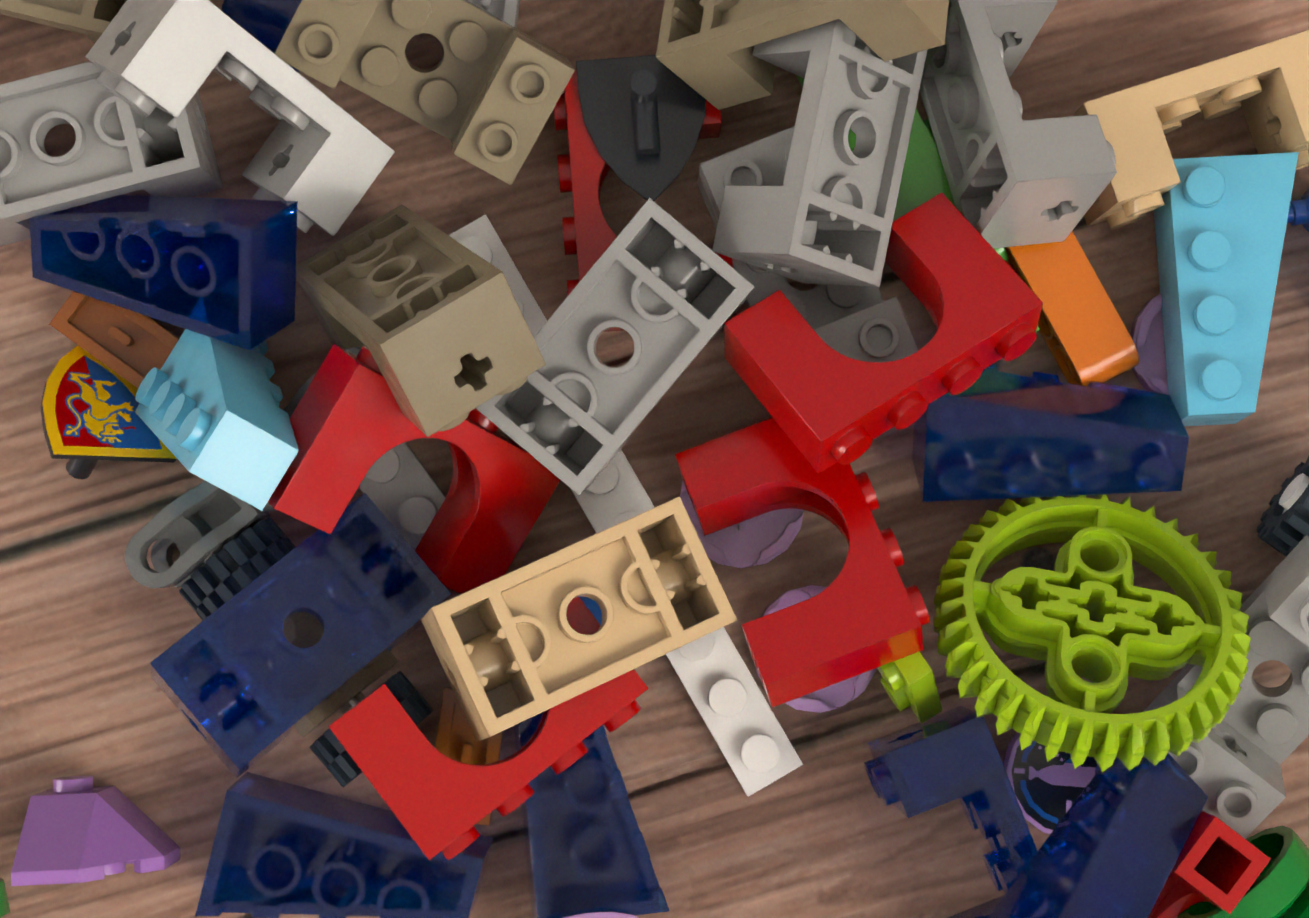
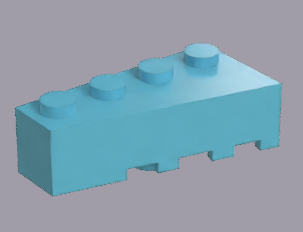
(1219, 279)
(221, 415)

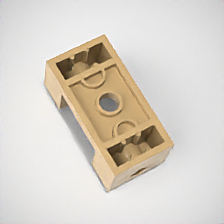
(1264, 81)
(511, 637)

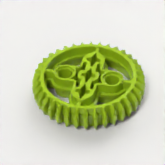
(1091, 626)

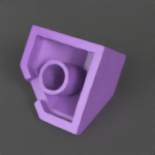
(86, 833)

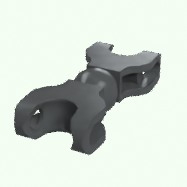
(199, 526)

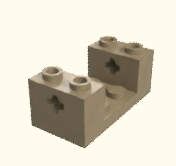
(715, 39)
(482, 95)
(426, 312)

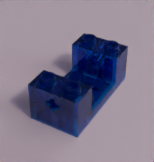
(242, 676)
(948, 761)

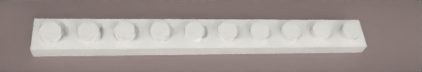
(708, 666)

